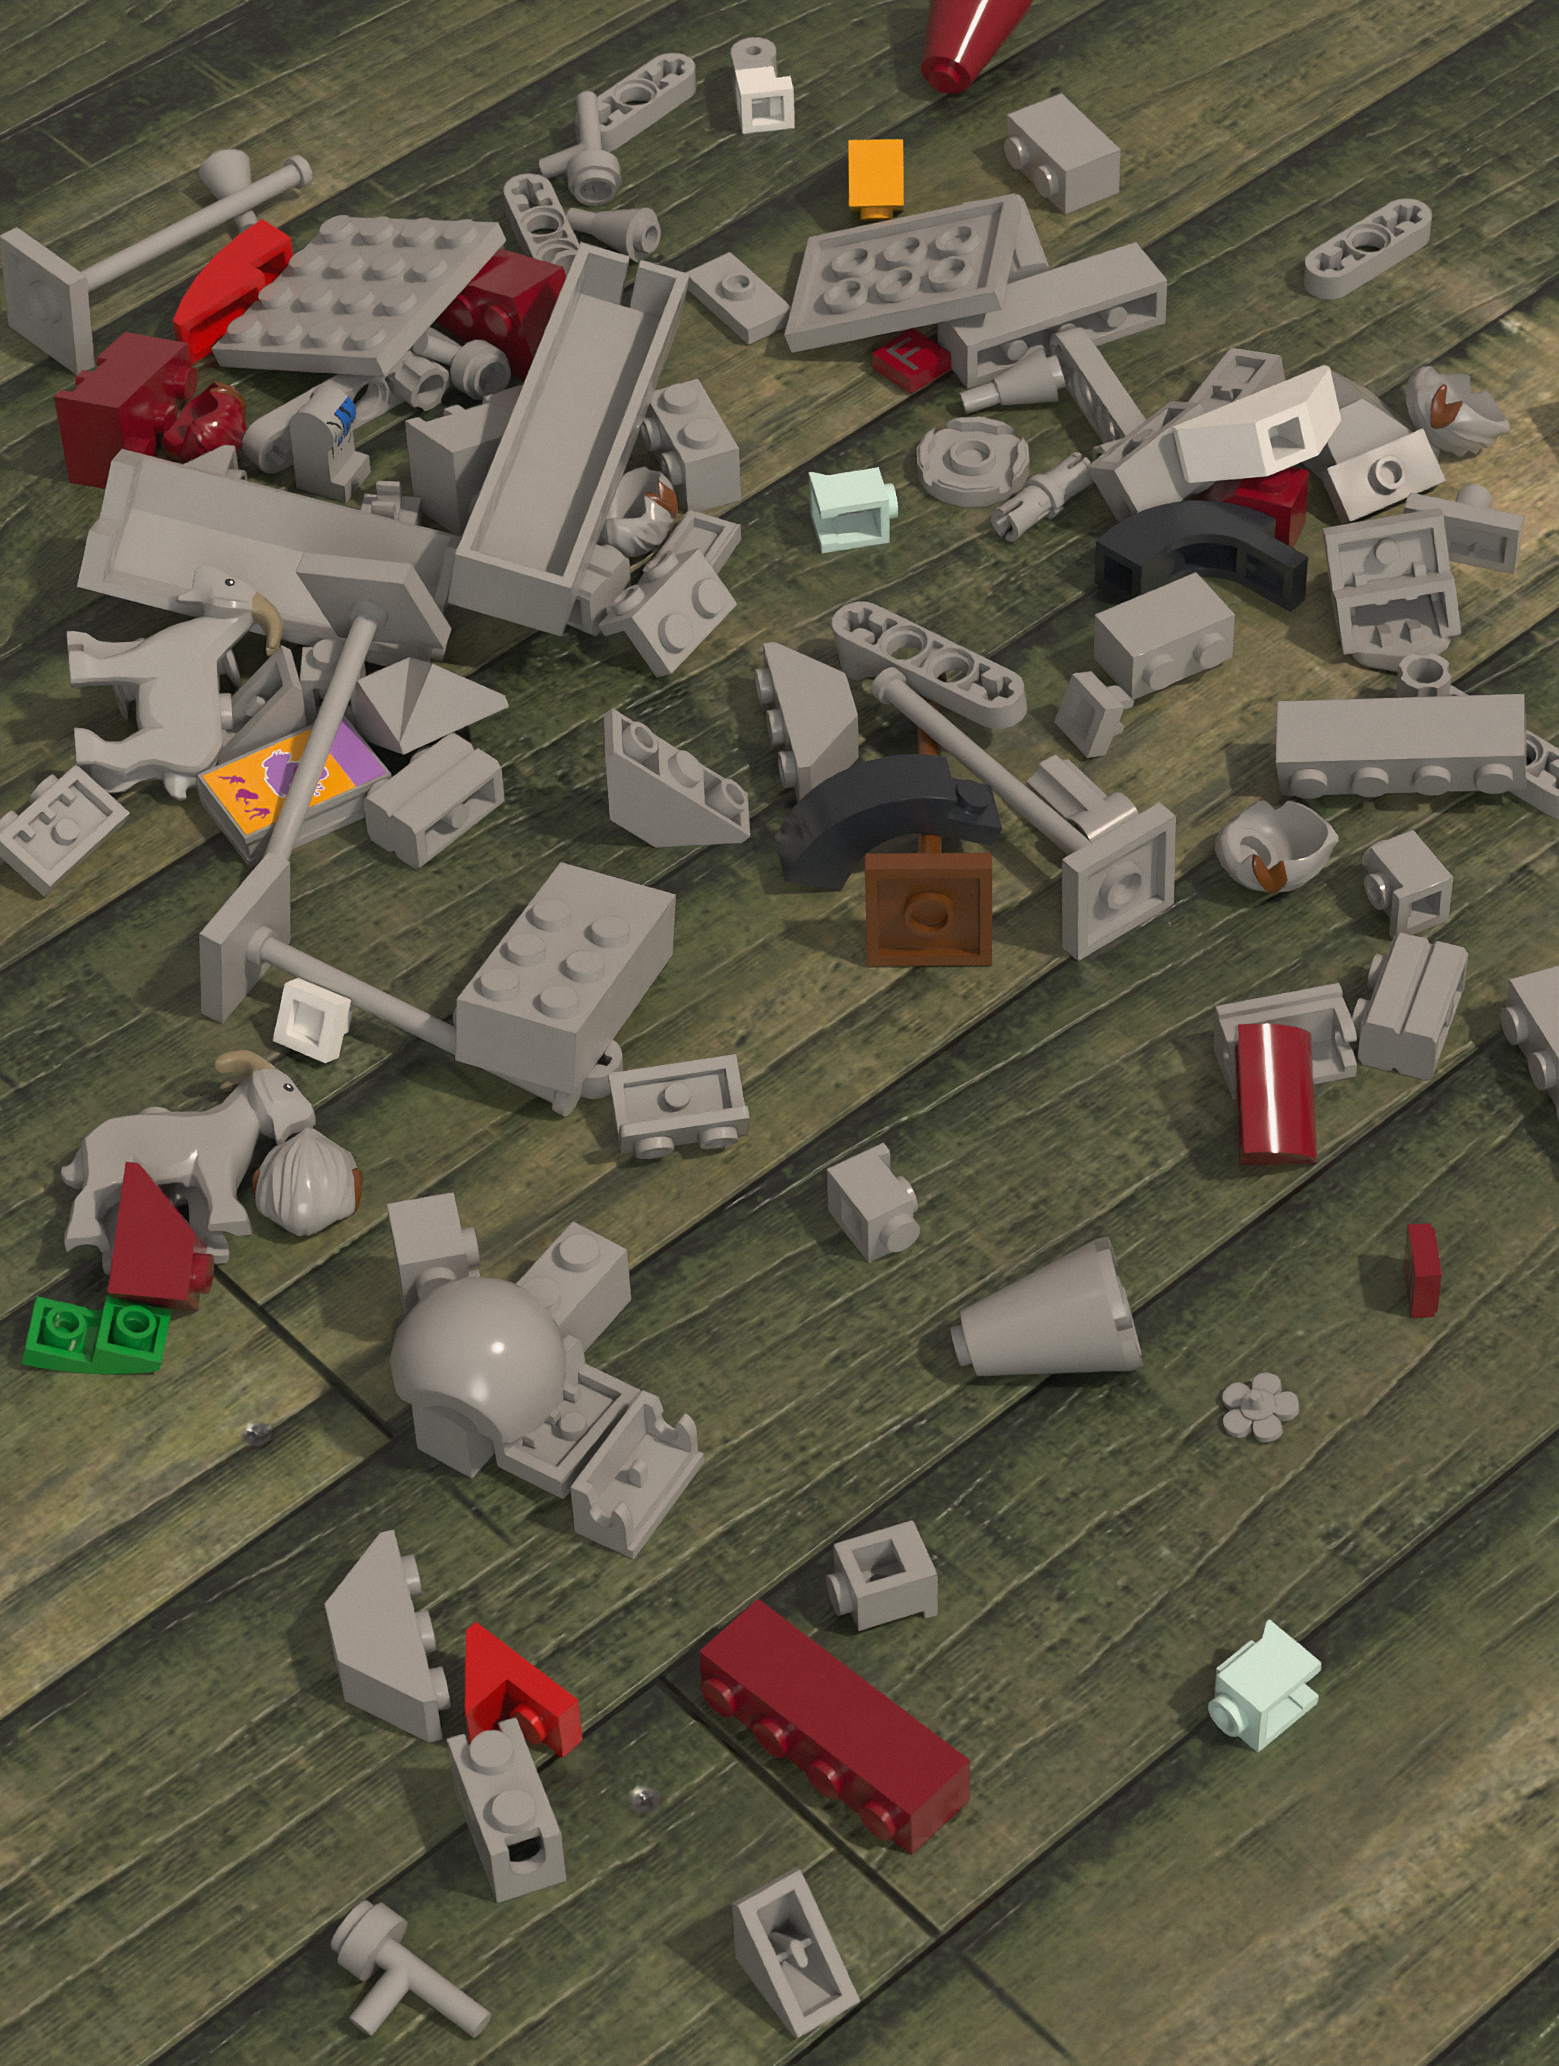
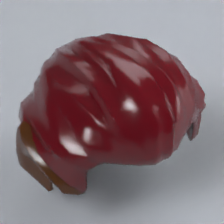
(207, 423)

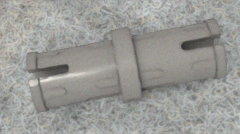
(1042, 497)

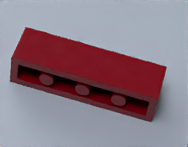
(834, 1727)

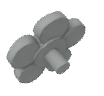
(1258, 1408)

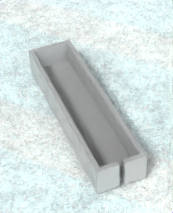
(567, 442)

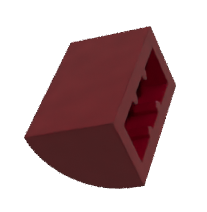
(1274, 1095)

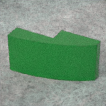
(112, 1341)

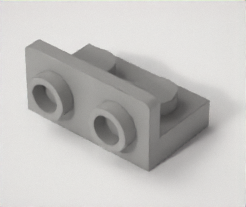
(59, 828)

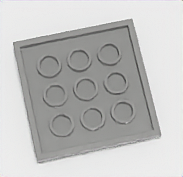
(358, 295)

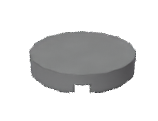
(972, 462)

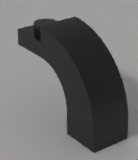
(1200, 539)
(877, 803)

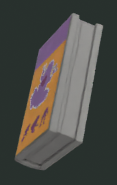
(251, 789)

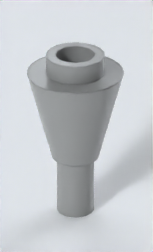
(225, 174)
(627, 231)
(1026, 382)

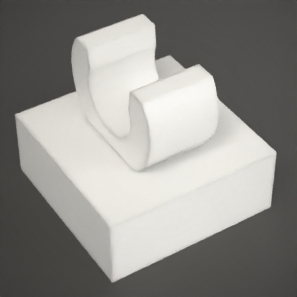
(312, 1020)

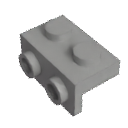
(670, 609)
(679, 1106)
(573, 1431)

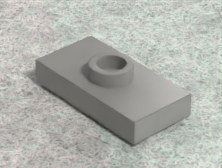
(739, 298)
(1382, 476)

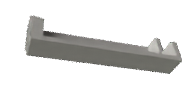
(173, 518)

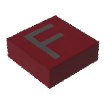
(911, 361)
(1422, 1270)

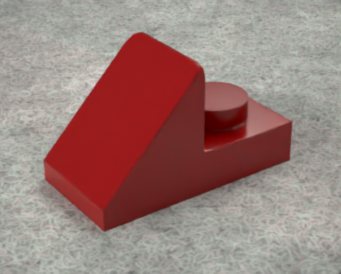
(507, 1687)

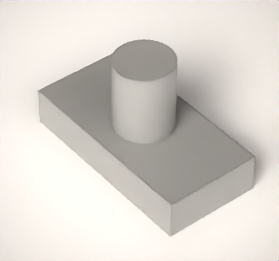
(1475, 531)

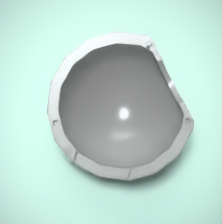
(482, 1353)

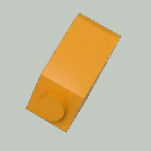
(876, 178)

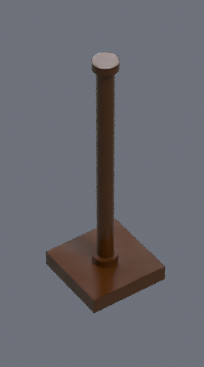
(928, 902)

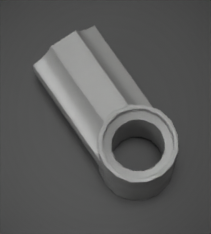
(1079, 799)

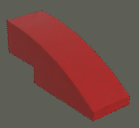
(230, 286)

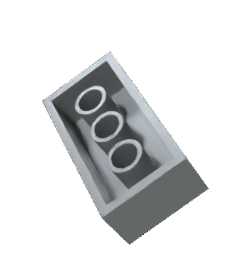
(565, 978)

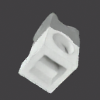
(760, 96)

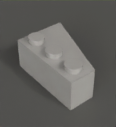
(454, 456)

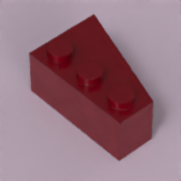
(507, 306)
(123, 404)

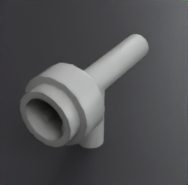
(591, 172)
(475, 368)
(371, 1941)

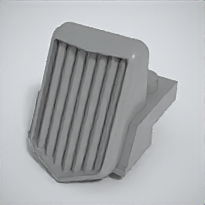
(1392, 587)

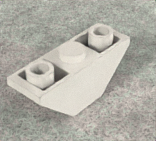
(1261, 430)

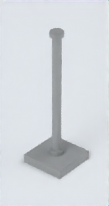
(50, 297)
(364, 604)
(1104, 882)
(255, 933)

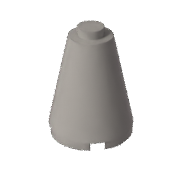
(1053, 1320)

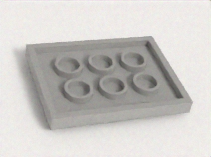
(904, 273)

